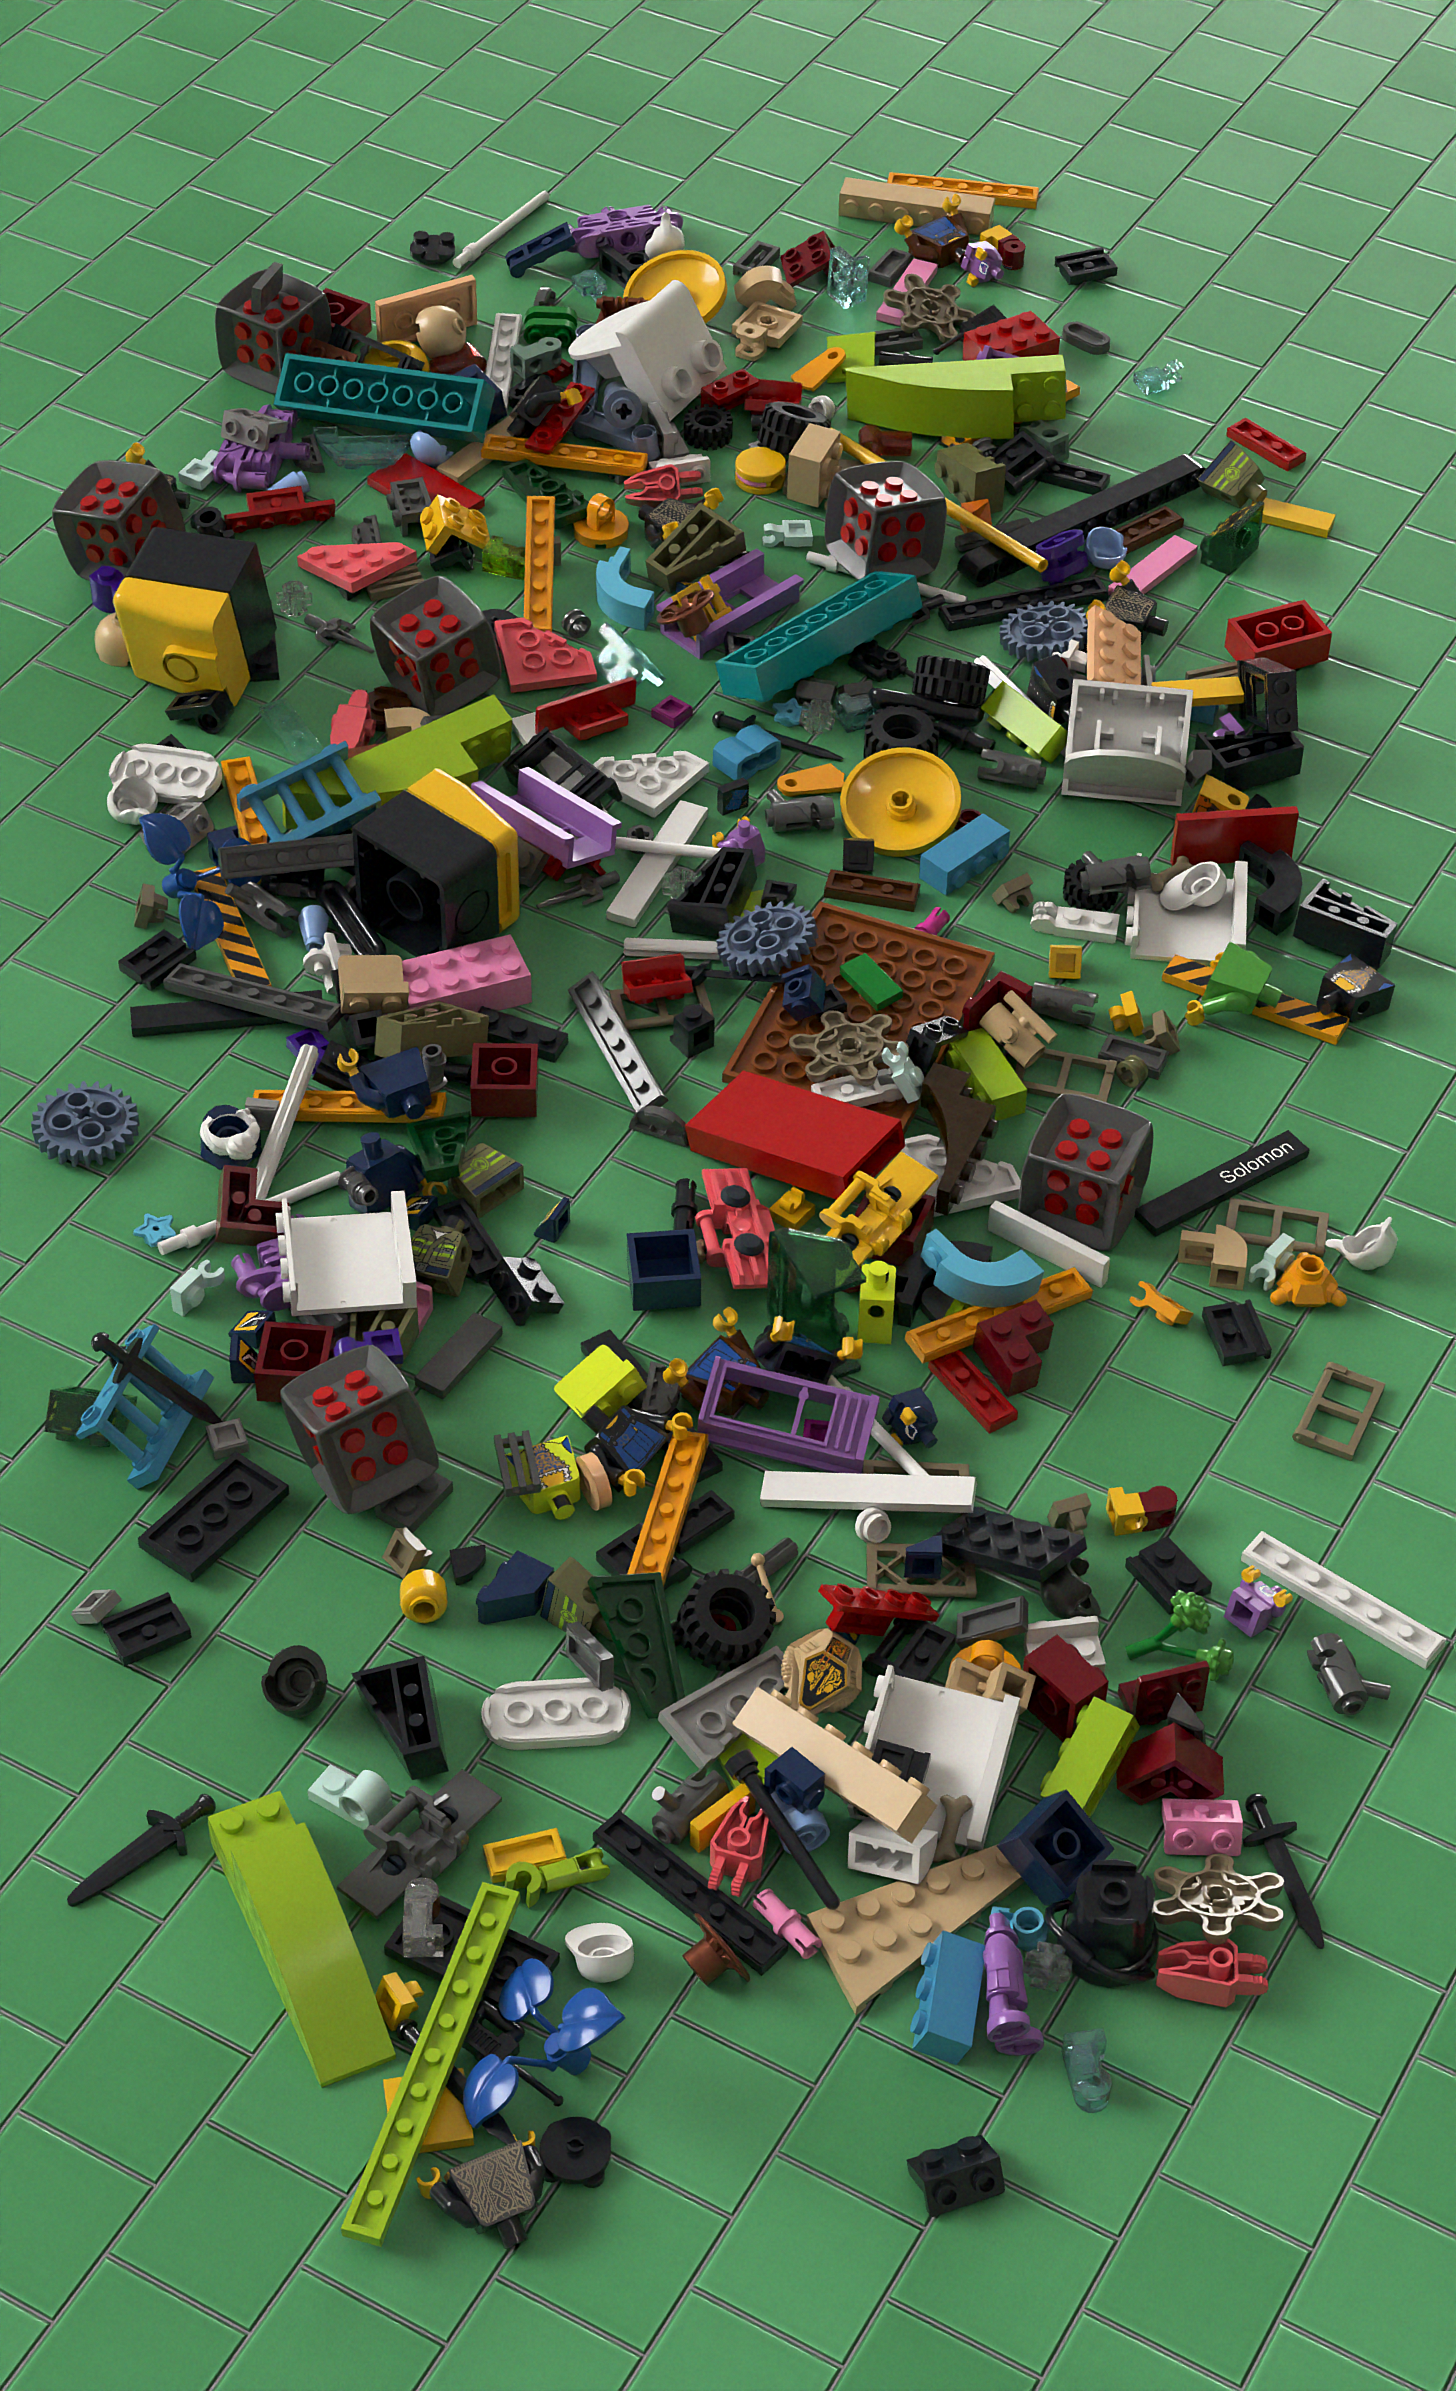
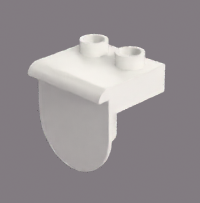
(656, 349)
(1127, 742)

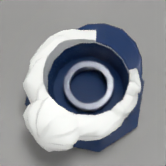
(229, 1137)

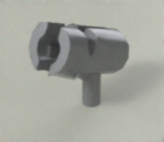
(1012, 769)
(799, 813)
(1115, 874)
(258, 902)
(1058, 1002)
(1339, 1677)
(688, 1801)

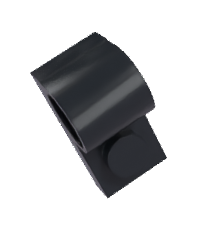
(618, 266)
(208, 708)

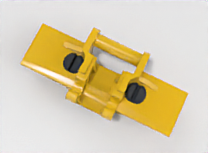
(889, 1208)

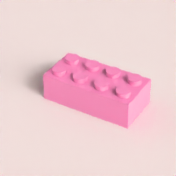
(470, 976)

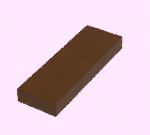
(1150, 528)
(872, 890)

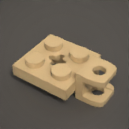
(763, 327)

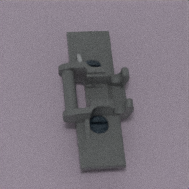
(425, 1853)

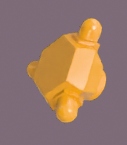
(1307, 1284)

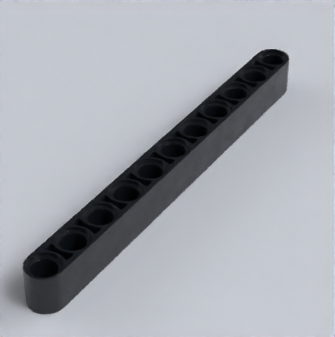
(1102, 509)

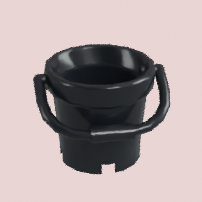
(1109, 1925)

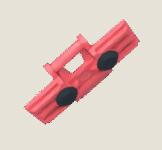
(741, 1215)

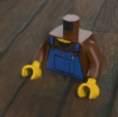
(939, 240)
(694, 1380)

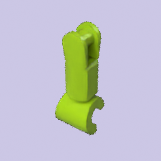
(556, 1875)

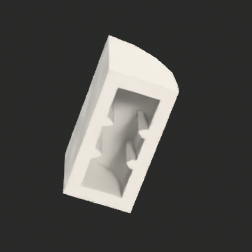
(886, 1854)

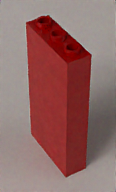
(794, 1134)

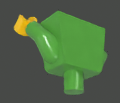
(1235, 985)

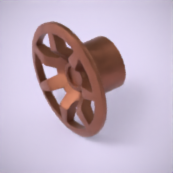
(690, 616)
(709, 1959)

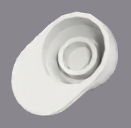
(1198, 885)
(601, 1951)

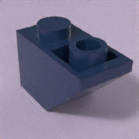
(514, 1591)

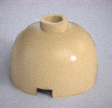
(440, 331)
(110, 642)

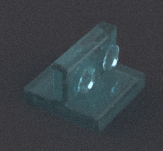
(624, 659)

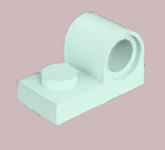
(357, 1799)

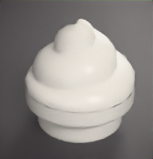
(823, 405)
(873, 1525)

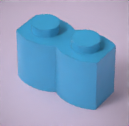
(746, 752)

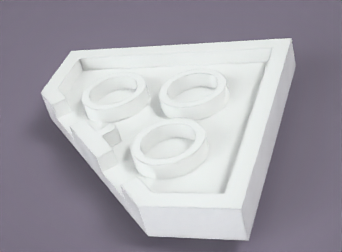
(653, 782)
(989, 1181)

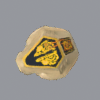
(822, 1672)

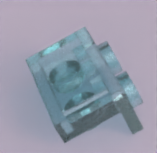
(847, 277)

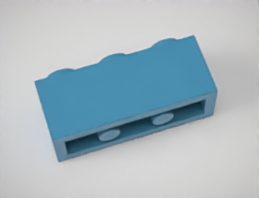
(964, 854)
(948, 1997)

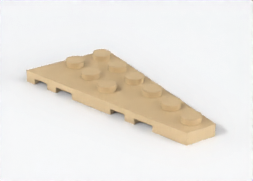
(885, 1930)

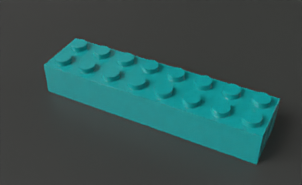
(385, 397)
(819, 636)

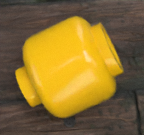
(423, 1596)

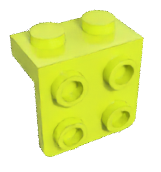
(600, 1381)

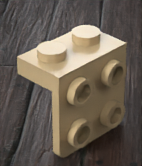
(372, 983)

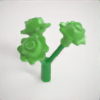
(1193, 1613)

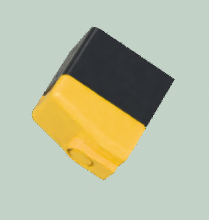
(195, 612)
(436, 867)

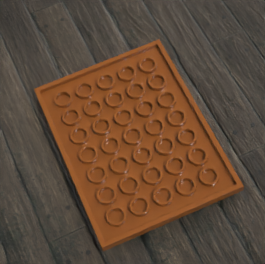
(930, 970)

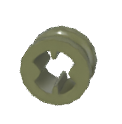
(1132, 1071)

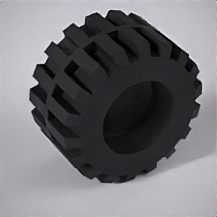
(785, 423)
(951, 680)
(901, 728)
(736, 1596)

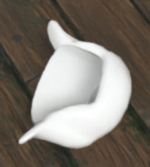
(664, 238)
(131, 797)
(1370, 1247)

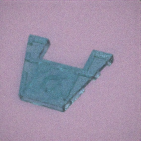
(362, 450)

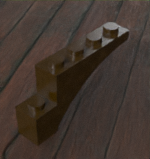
(963, 1126)

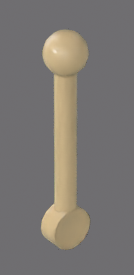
(758, 1561)

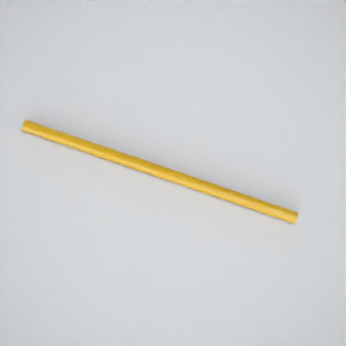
(960, 514)

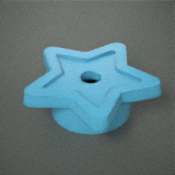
(787, 713)
(153, 1223)

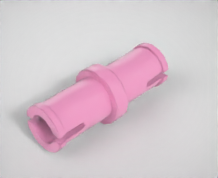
(787, 1923)

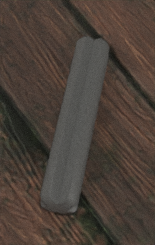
(973, 540)

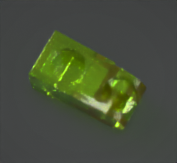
(503, 559)

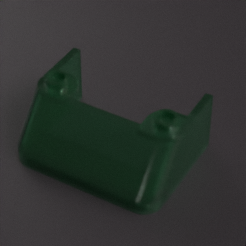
(802, 1286)

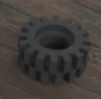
(708, 427)
(1075, 895)

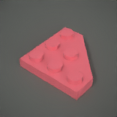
(356, 564)
(540, 658)

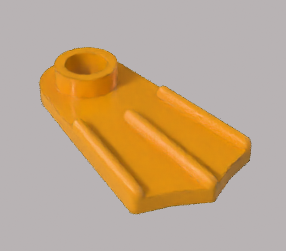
(819, 369)
(812, 781)

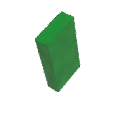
(871, 982)

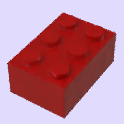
(1018, 335)
(1283, 634)

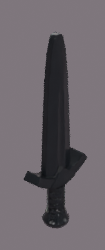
(161, 1836)

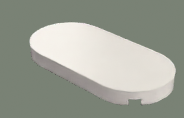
(172, 771)
(555, 1714)

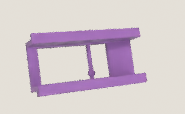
(743, 577)
(573, 814)
(846, 1433)

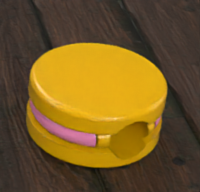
(760, 470)

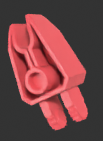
(661, 484)
(353, 722)
(739, 1847)
(1210, 1972)

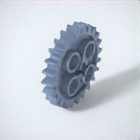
(1043, 630)
(767, 938)
(85, 1124)

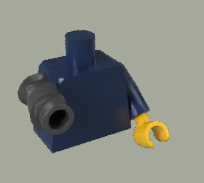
(398, 1082)
(378, 1171)

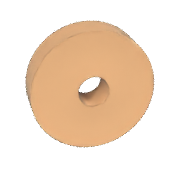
(594, 1481)

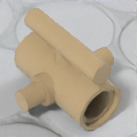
(1018, 1029)

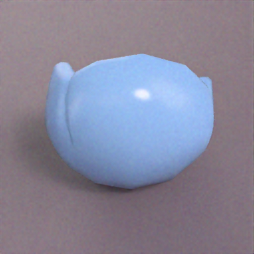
(428, 450)
(1105, 547)

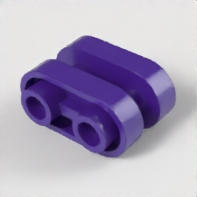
(1063, 556)

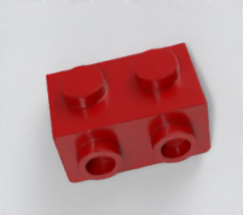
(729, 390)
(772, 391)
(655, 978)

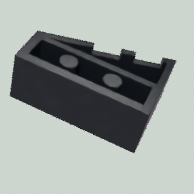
(407, 1713)

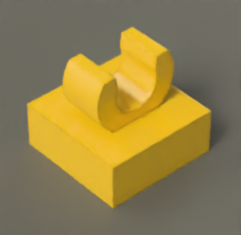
(1065, 961)
(1127, 1015)
(792, 1209)
(397, 1999)

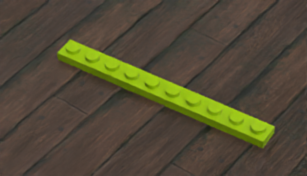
(430, 2066)

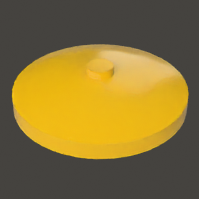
(693, 268)
(901, 801)

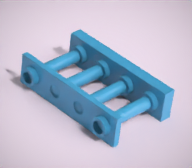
(335, 819)
(162, 1437)

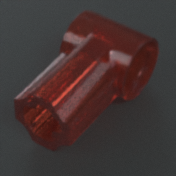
(457, 361)
(885, 442)

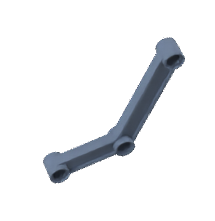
(595, 425)

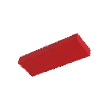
(1266, 444)
(973, 1390)

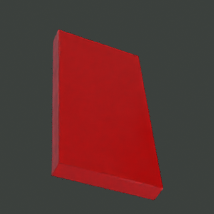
(436, 482)
(1218, 834)

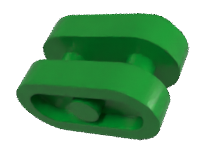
(550, 322)

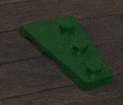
(440, 1145)

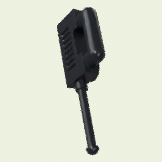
(988, 316)
(888, 662)
(482, 2043)

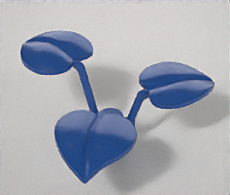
(166, 840)
(585, 2020)

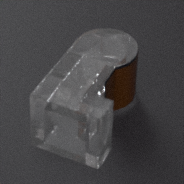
(421, 1908)

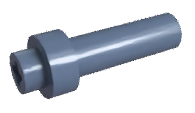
(621, 405)

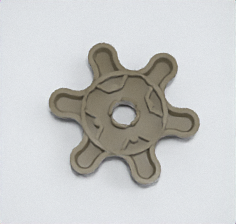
(920, 299)
(860, 1044)
(1218, 1898)

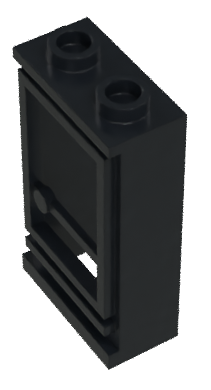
(345, 339)
(1279, 693)
(590, 788)

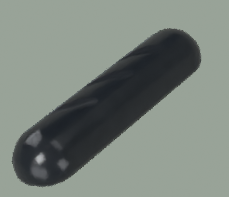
(952, 712)
(349, 919)

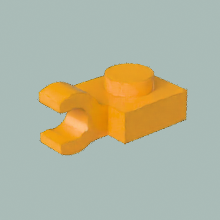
(1167, 1309)

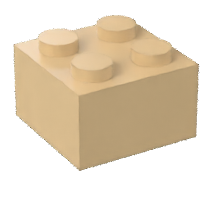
(813, 465)

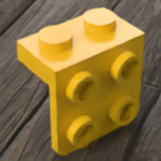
(448, 517)

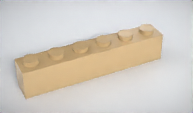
(892, 201)
(847, 1768)

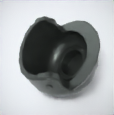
(1067, 1594)
(295, 1681)

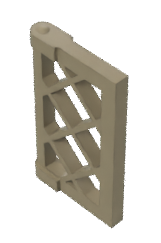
(964, 1572)

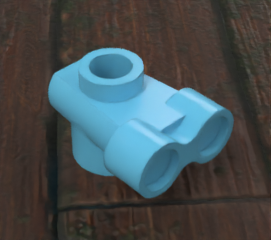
(1027, 1924)

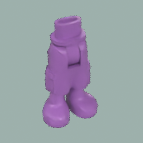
(1007, 1992)

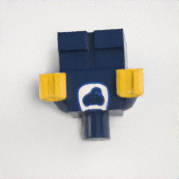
(912, 1418)

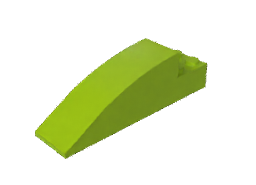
(959, 396)
(454, 743)
(302, 1936)

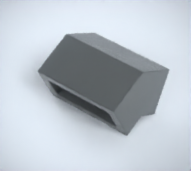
(812, 688)
(1198, 766)

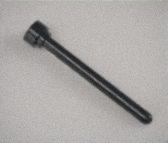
(744, 1769)

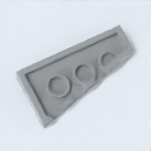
(705, 1718)

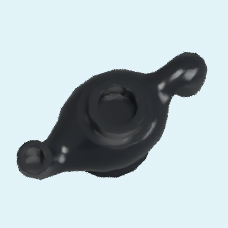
(209, 522)

